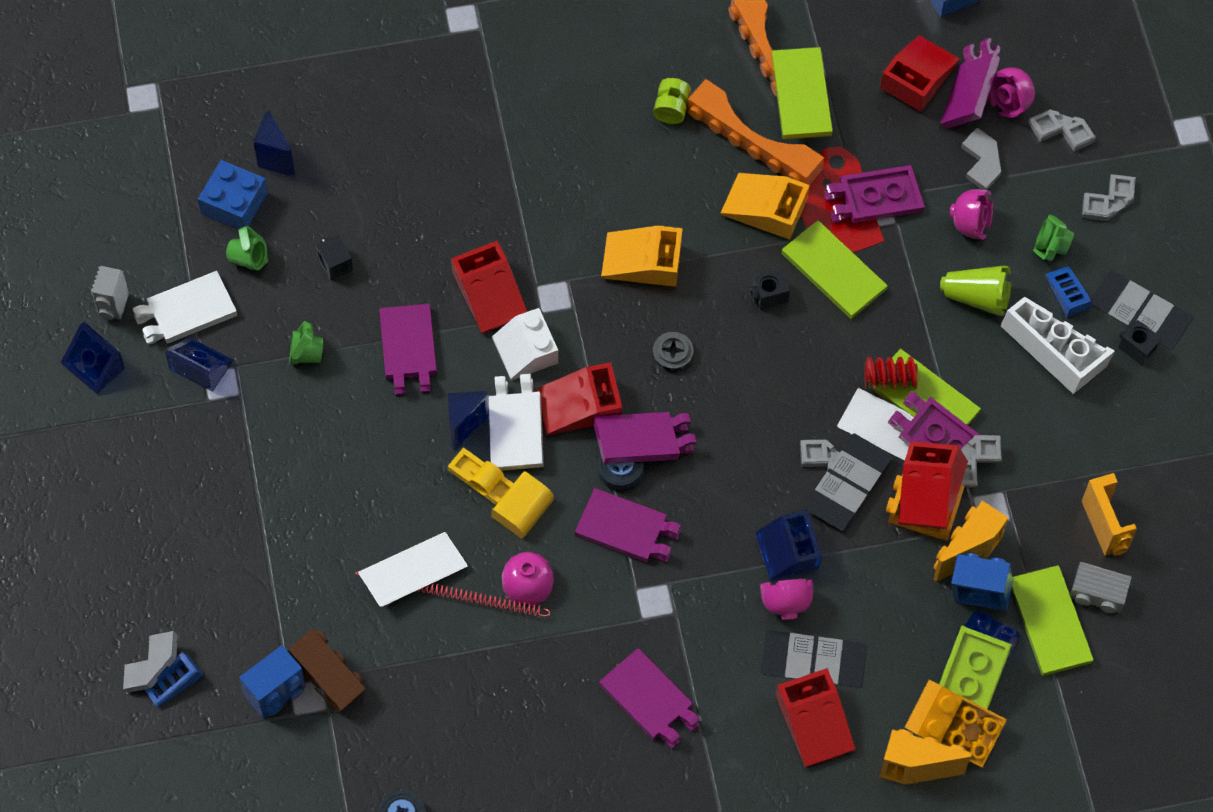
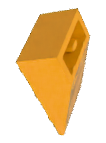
(767, 202)
(643, 255)
(978, 536)
(955, 721)
(919, 759)

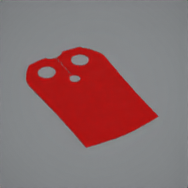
(853, 235)

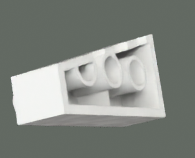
(1054, 344)

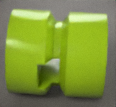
(671, 101)

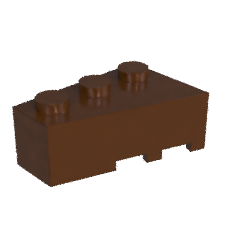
(326, 670)

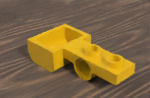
(516, 503)

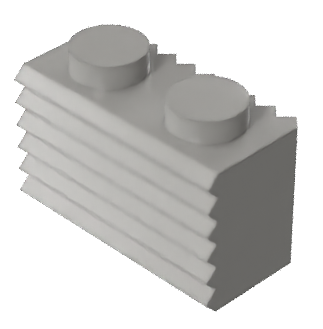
(110, 293)
(1100, 588)

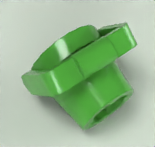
(1053, 238)
(247, 251)
(305, 346)

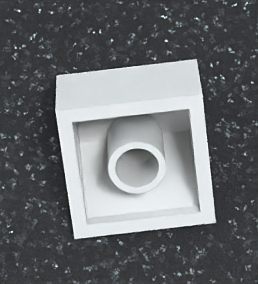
(526, 344)

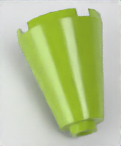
(979, 288)

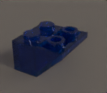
(789, 545)

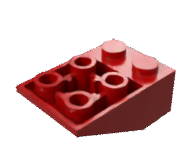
(918, 72)
(488, 286)
(578, 398)
(930, 484)
(815, 717)

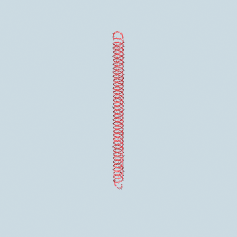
(470, 597)

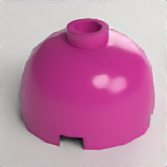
(1011, 91)
(972, 213)
(527, 578)
(787, 597)

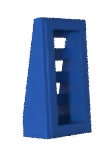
(1068, 307)
(177, 686)

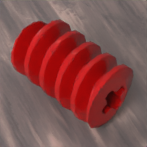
(891, 372)

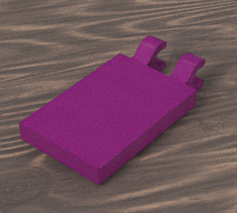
(971, 85)
(875, 195)
(408, 345)
(931, 424)
(642, 437)
(626, 527)
(649, 698)

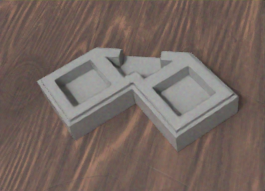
(1073, 129)
(985, 150)
(1106, 206)
(980, 450)
(817, 453)
(161, 654)

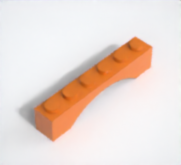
(751, 20)
(791, 160)

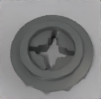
(682, 345)

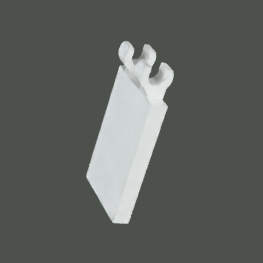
(186, 309)
(516, 426)

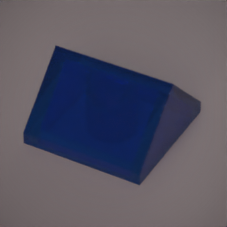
(272, 148)
(92, 358)
(198, 363)
(466, 414)

